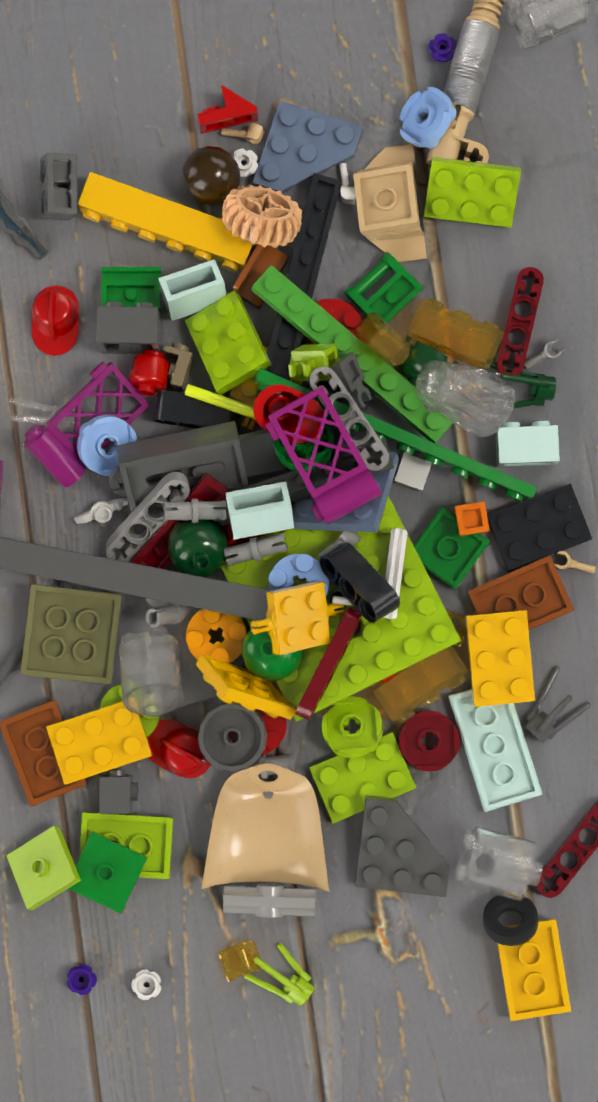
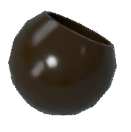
(211, 174)

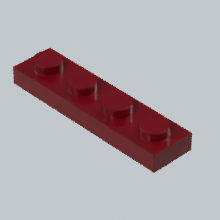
(155, 550)

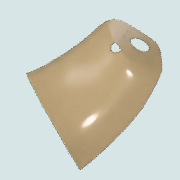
(266, 837)

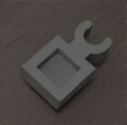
(352, 376)

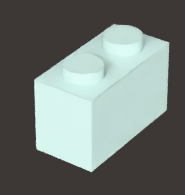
(192, 289)
(527, 445)
(260, 510)

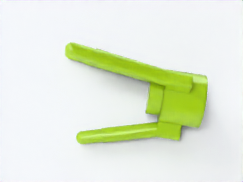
(296, 988)

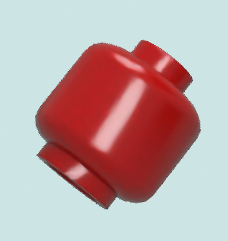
(149, 372)

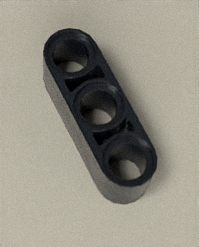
(184, 411)
(359, 582)

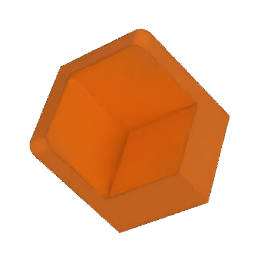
(471, 519)

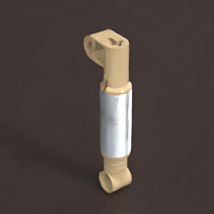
(467, 79)

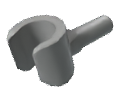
(546, 353)
(346, 536)

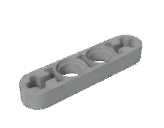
(352, 417)
(143, 516)

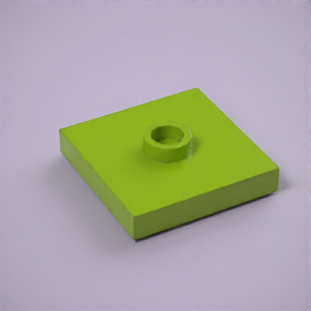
(43, 868)

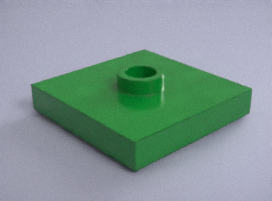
(445, 552)
(108, 872)

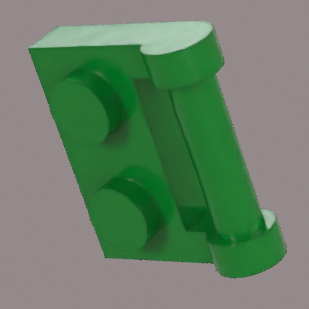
(391, 296)

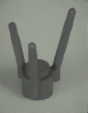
(543, 724)

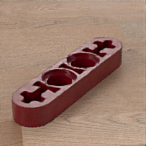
(519, 323)
(329, 663)
(572, 844)

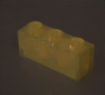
(455, 333)
(421, 684)

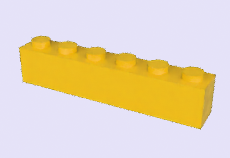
(164, 221)

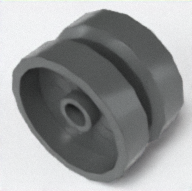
(220, 750)

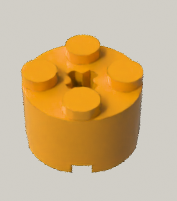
(199, 637)

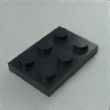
(539, 527)

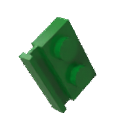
(131, 285)

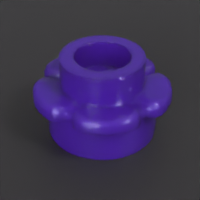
(442, 55)
(75, 985)

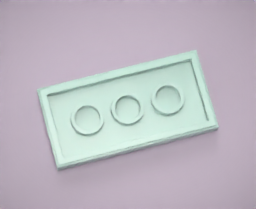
(495, 751)

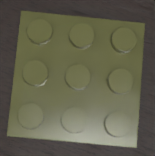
(71, 634)

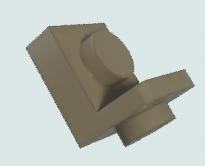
(179, 371)

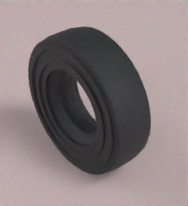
(510, 935)

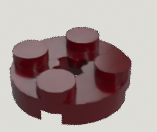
(441, 753)

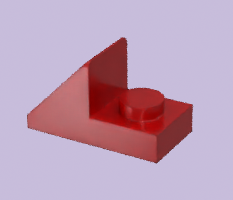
(235, 113)

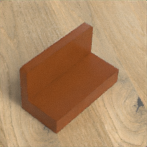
(257, 264)

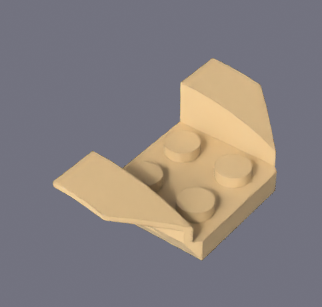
(389, 204)

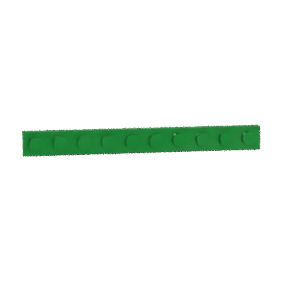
(410, 443)

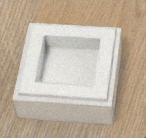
(412, 472)

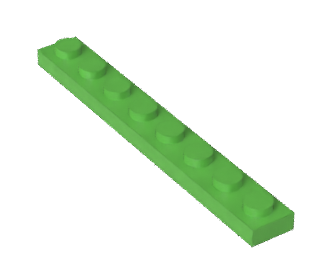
(324, 329)

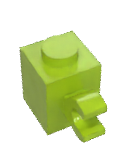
(309, 357)

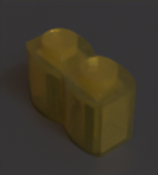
(383, 340)

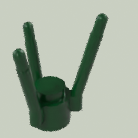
(539, 386)

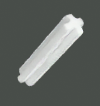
(395, 562)

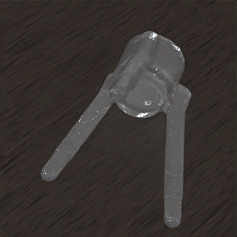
(66, 425)

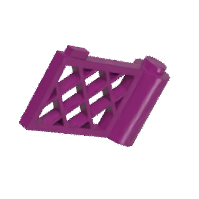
(54, 447)
(338, 495)

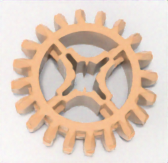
(261, 216)

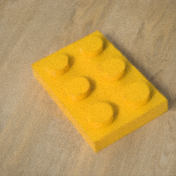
(500, 658)
(242, 687)
(98, 742)
(535, 974)

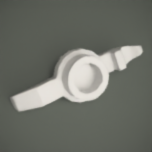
(101, 511)

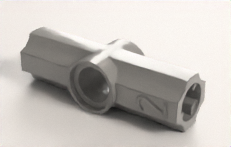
(269, 900)

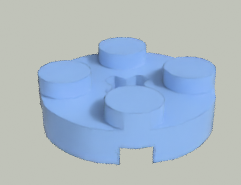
(440, 115)
(93, 435)
(293, 566)

